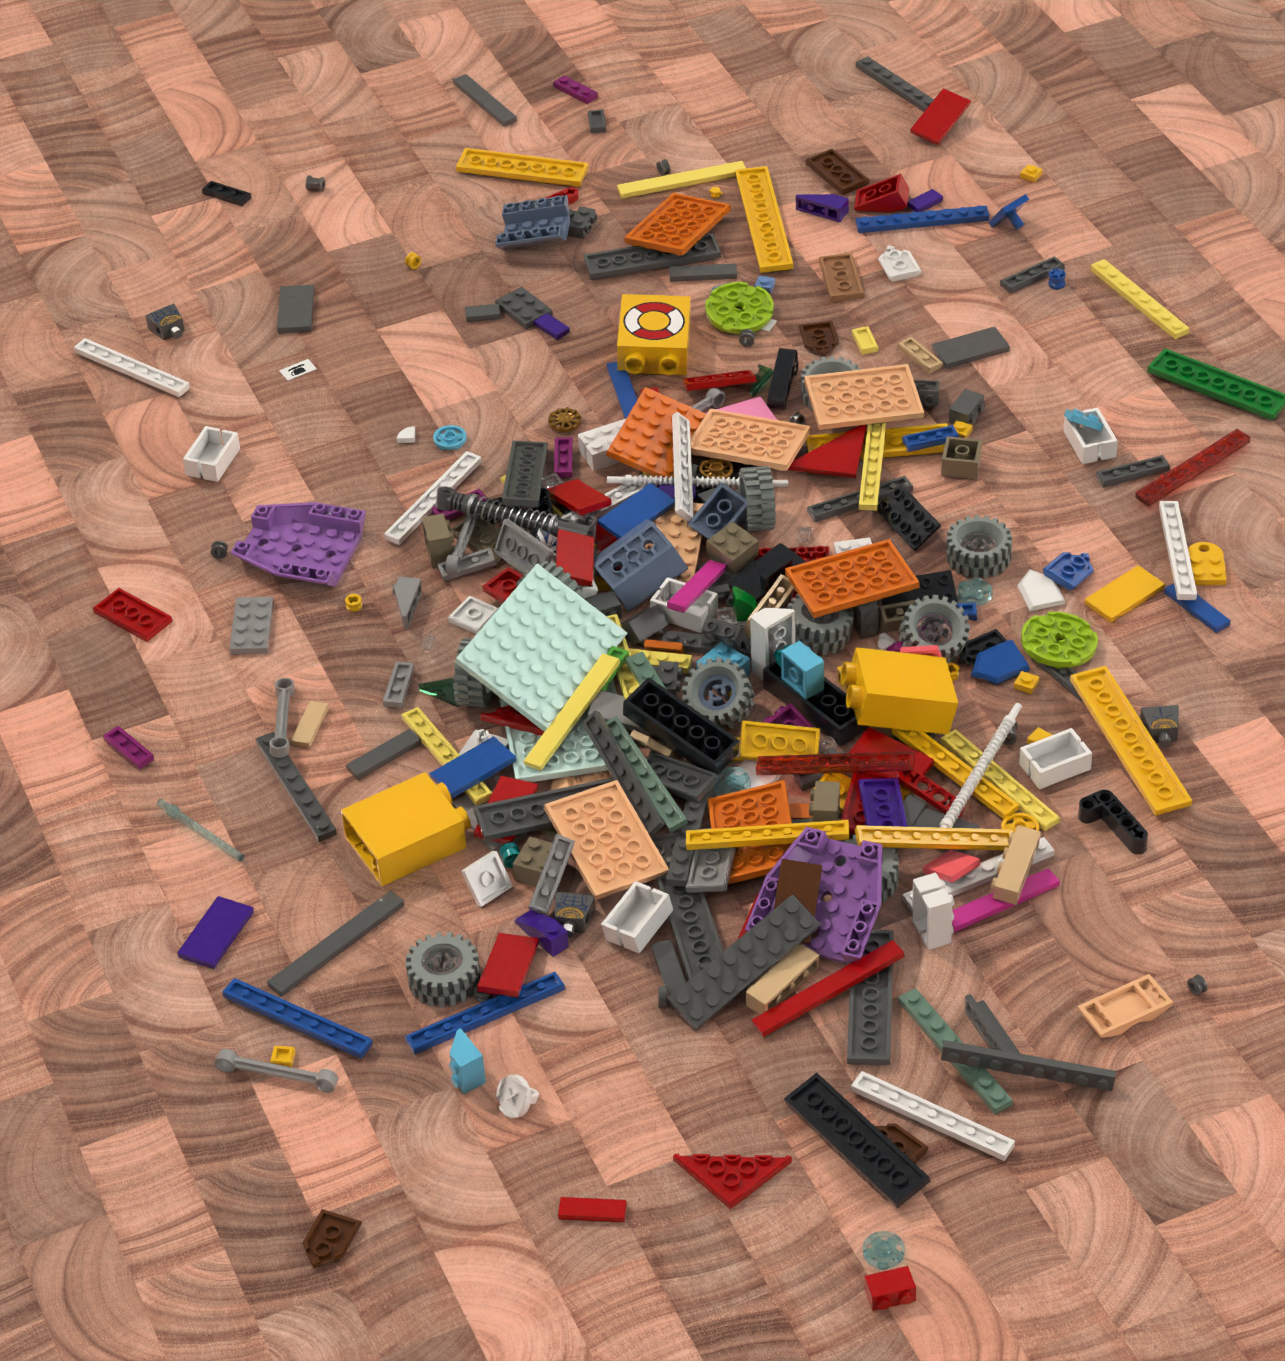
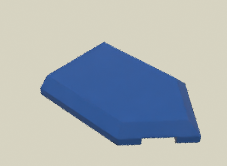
(1069, 569)
(999, 663)

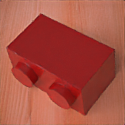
(890, 1288)

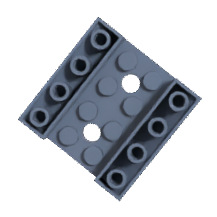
(534, 223)
(642, 568)

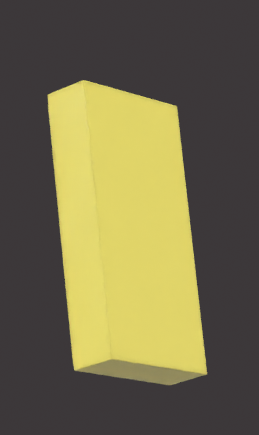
(865, 340)

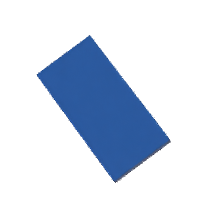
(645, 504)
(473, 766)

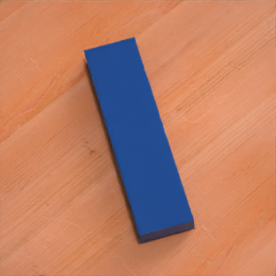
(1201, 610)

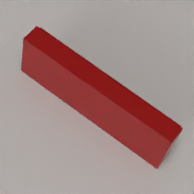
(592, 1209)

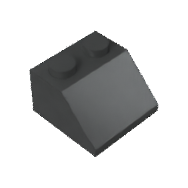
(644, 624)

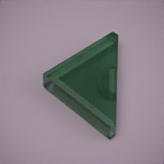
(762, 377)
(440, 689)

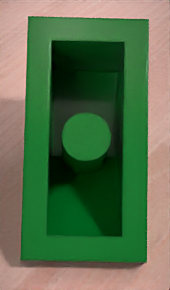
(743, 604)

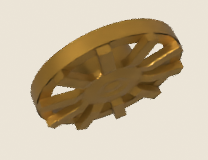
(564, 420)
(716, 468)

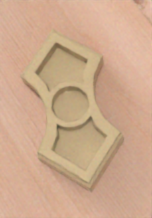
(652, 745)

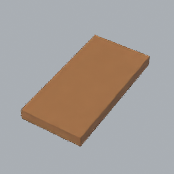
(841, 277)

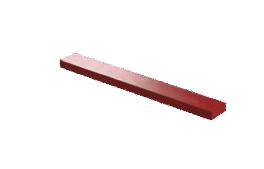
(827, 988)

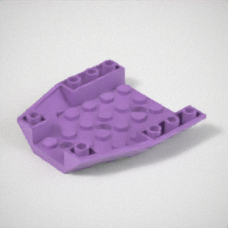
(310, 528)
(854, 887)

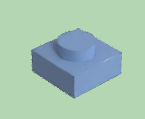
(766, 283)

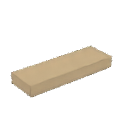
(920, 355)
(309, 724)

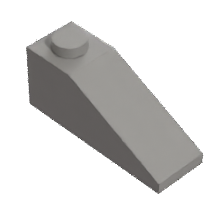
(407, 595)

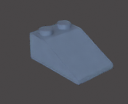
(719, 511)

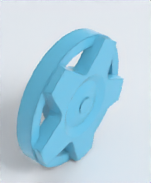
(449, 439)

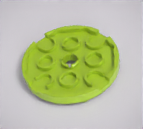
(755, 304)
(1041, 635)

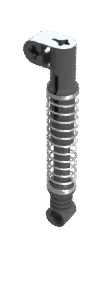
(470, 505)

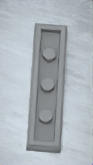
(551, 874)

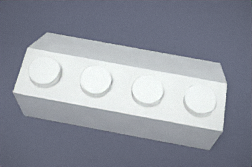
(770, 631)

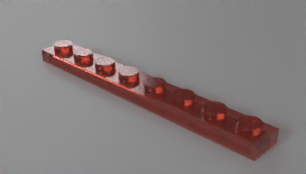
(1192, 467)
(835, 763)

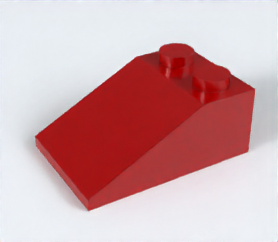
(883, 196)

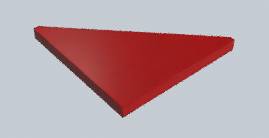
(836, 457)
(511, 718)
(732, 1176)

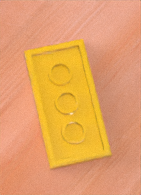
(1124, 593)
(776, 739)

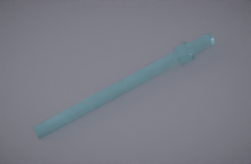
(174, 812)

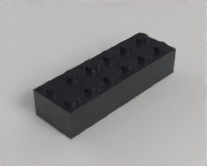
(823, 710)
(680, 727)

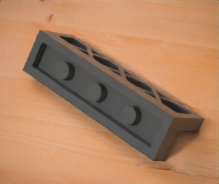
(988, 1025)

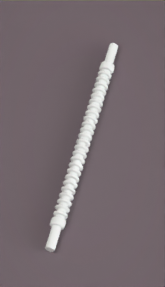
(628, 480)
(980, 768)

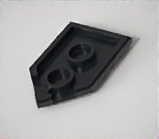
(980, 644)

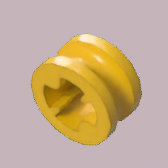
(413, 260)
(353, 602)
(955, 671)

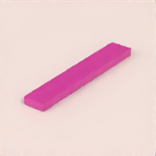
(696, 586)
(988, 906)

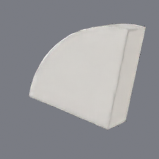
(406, 435)
(885, 641)

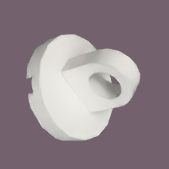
(515, 1096)

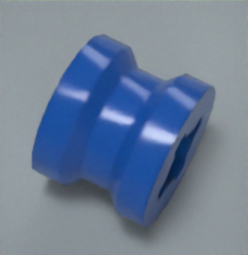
(1057, 279)

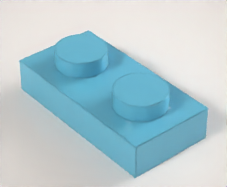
(1078, 417)

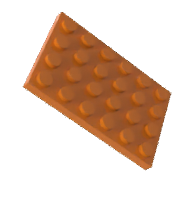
(677, 224)
(647, 434)
(852, 578)
(752, 807)

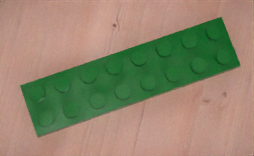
(1218, 384)

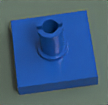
(1010, 212)

